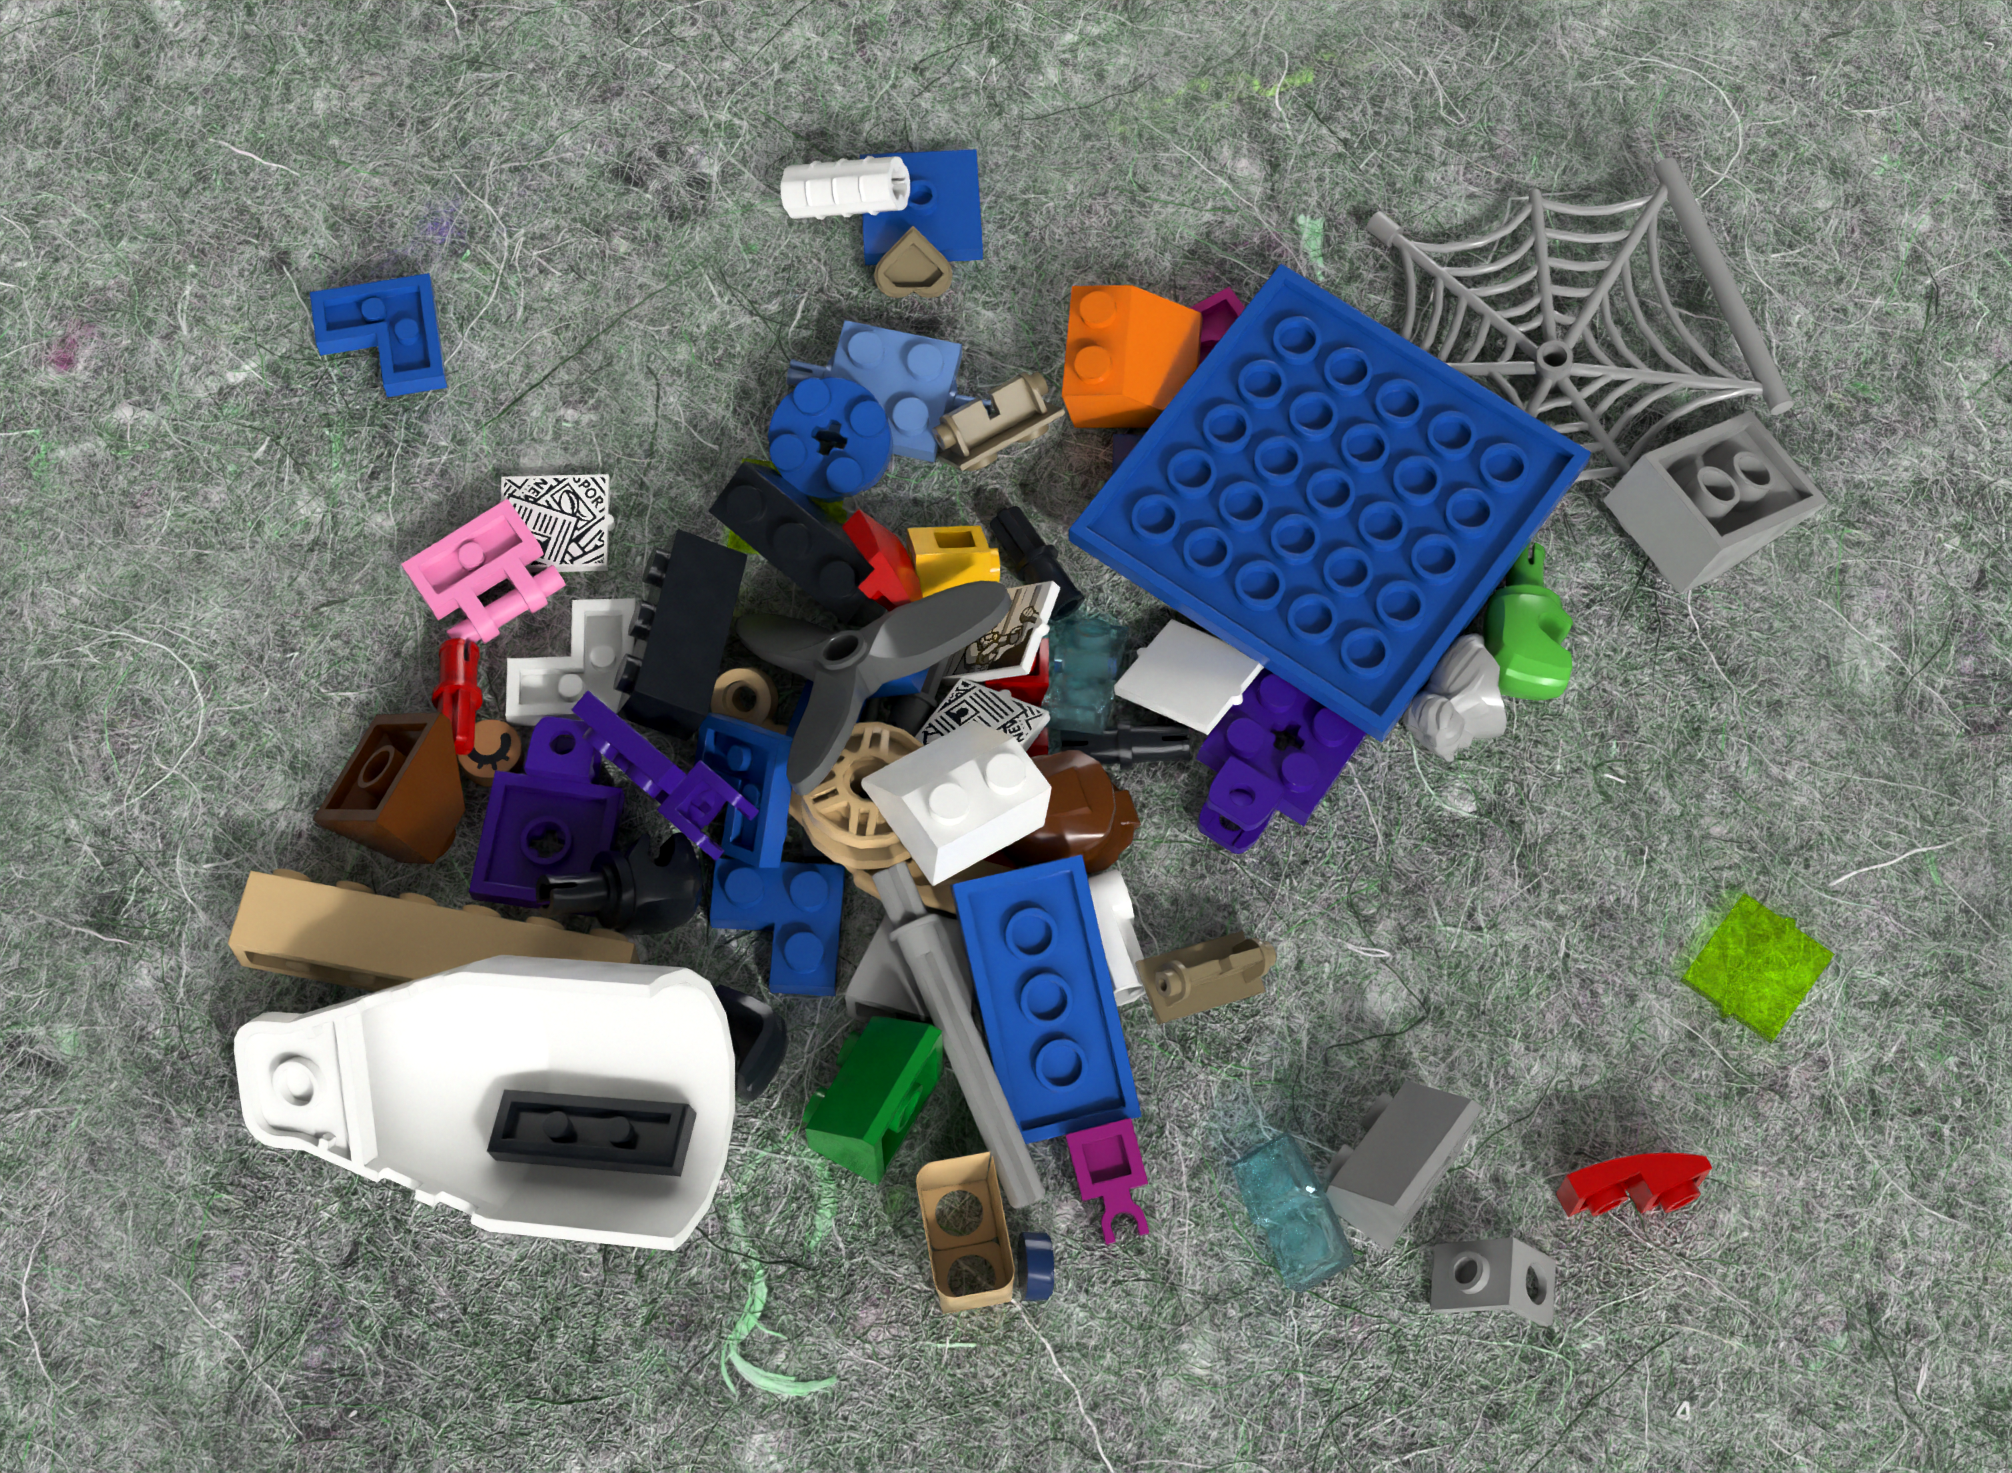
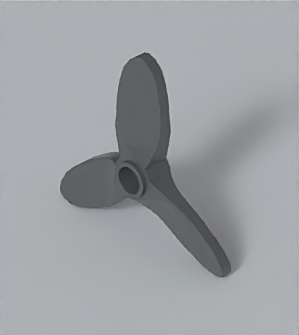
(856, 663)

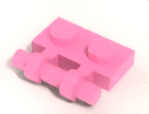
(473, 561)

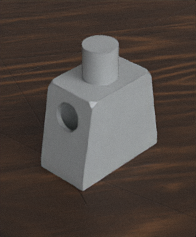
(886, 984)

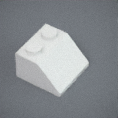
(960, 798)

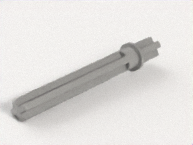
(961, 1040)

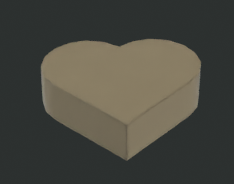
(913, 267)

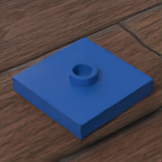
(940, 206)

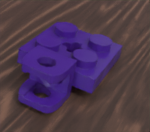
(1258, 777)
(554, 795)
(685, 799)

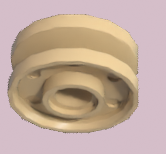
(849, 826)

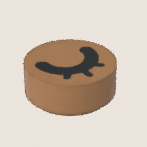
(495, 748)

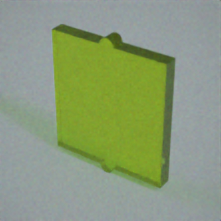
(1757, 967)

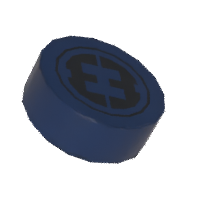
(1035, 1266)

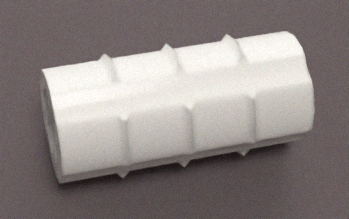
(845, 187)

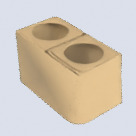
(969, 1175)

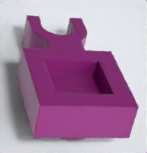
(1107, 1167)

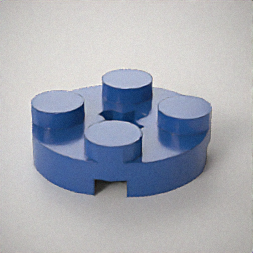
(816, 406)

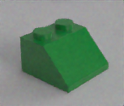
(875, 1095)

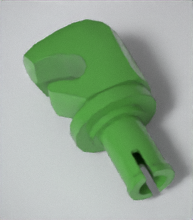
(1526, 632)

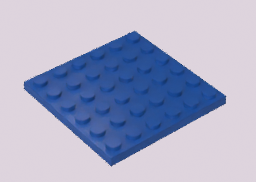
(1330, 500)

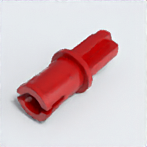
(458, 692)

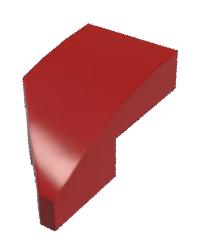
(894, 576)

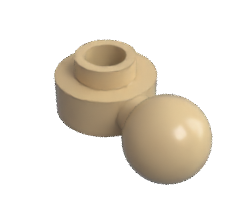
(727, 697)

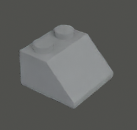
(1399, 1159)

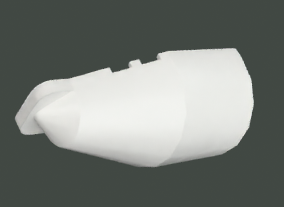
(418, 1072)

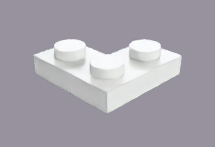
(556, 684)

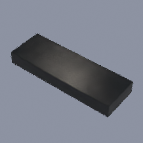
(592, 1132)

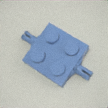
(905, 373)

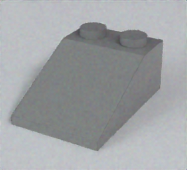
(1712, 500)

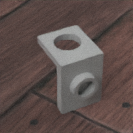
(1492, 1277)

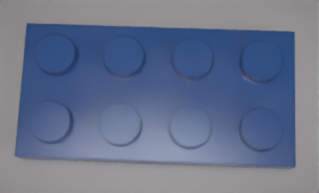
(1046, 998)

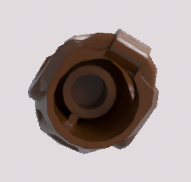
(1082, 816)

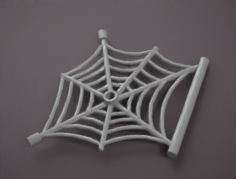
(1555, 358)

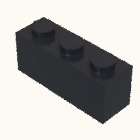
(798, 541)
(679, 634)

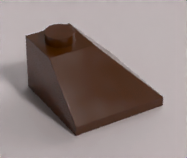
(399, 789)

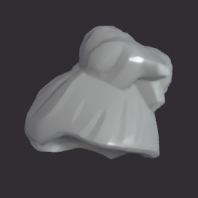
(1458, 700)

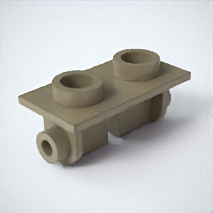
(1018, 418)
(1205, 975)

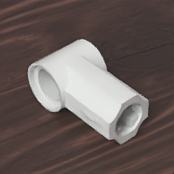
(1118, 937)

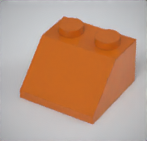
(1126, 355)

